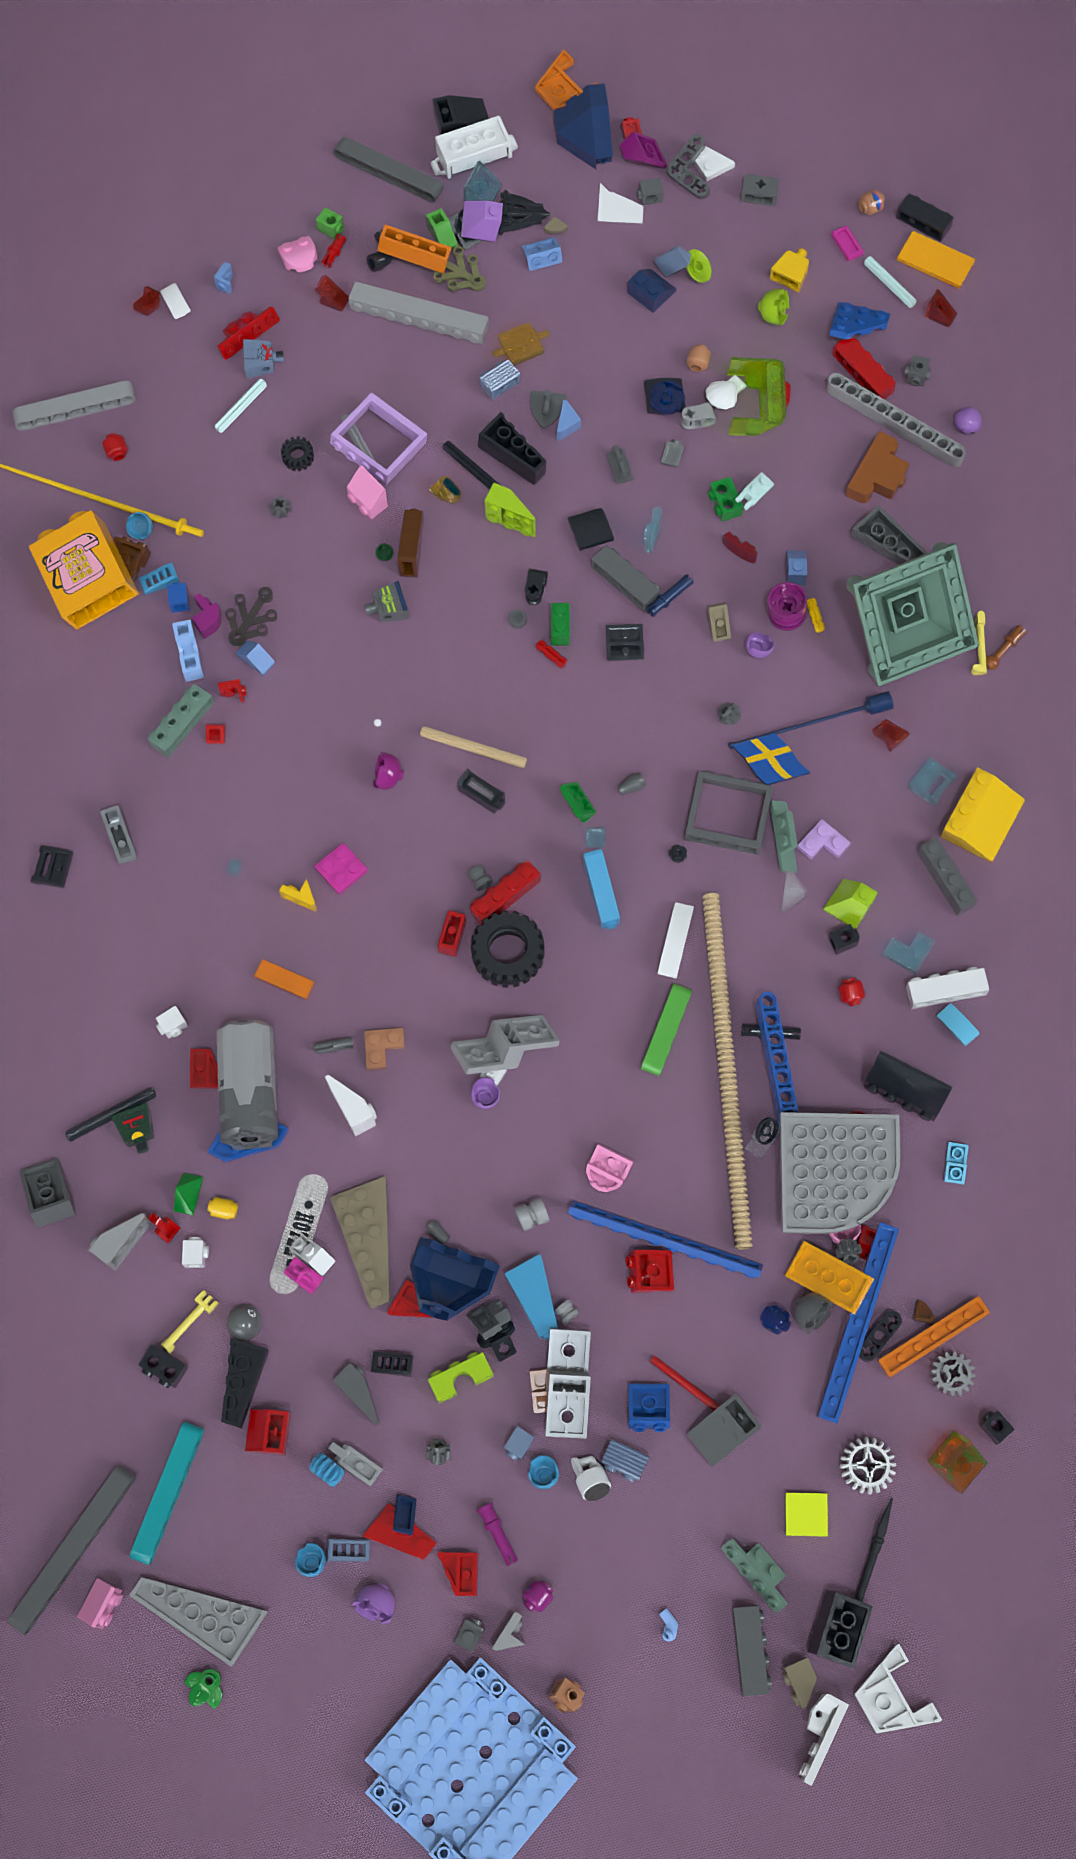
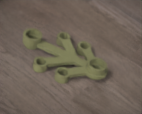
(460, 272)

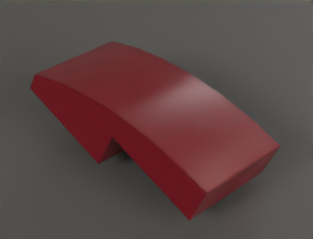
(744, 551)

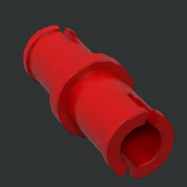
(333, 250)

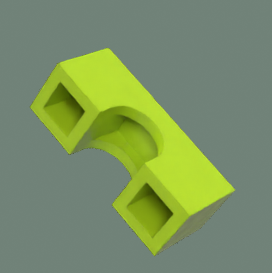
(475, 1367)

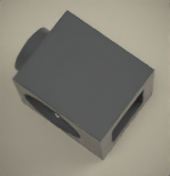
(650, 191)

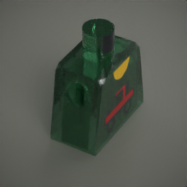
(135, 1127)

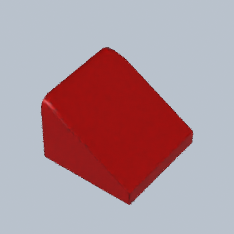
(215, 733)

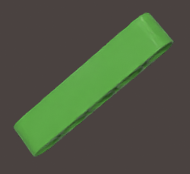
(666, 1029)

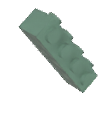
(180, 720)

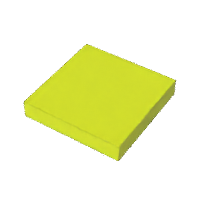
(806, 1514)

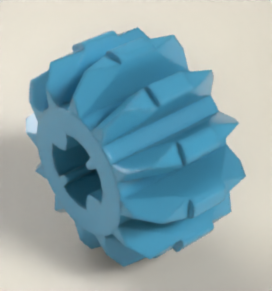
(326, 1469)

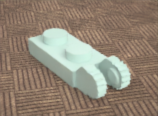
(755, 490)

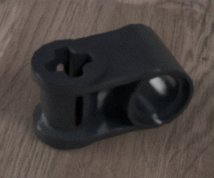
(535, 584)

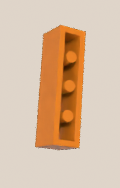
(414, 248)

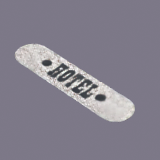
(301, 1220)

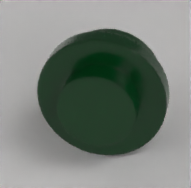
(384, 552)

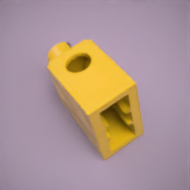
(791, 269)

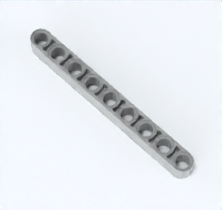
(898, 427)

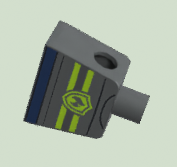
(388, 603)

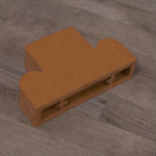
(878, 471)

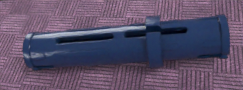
(664, 600)

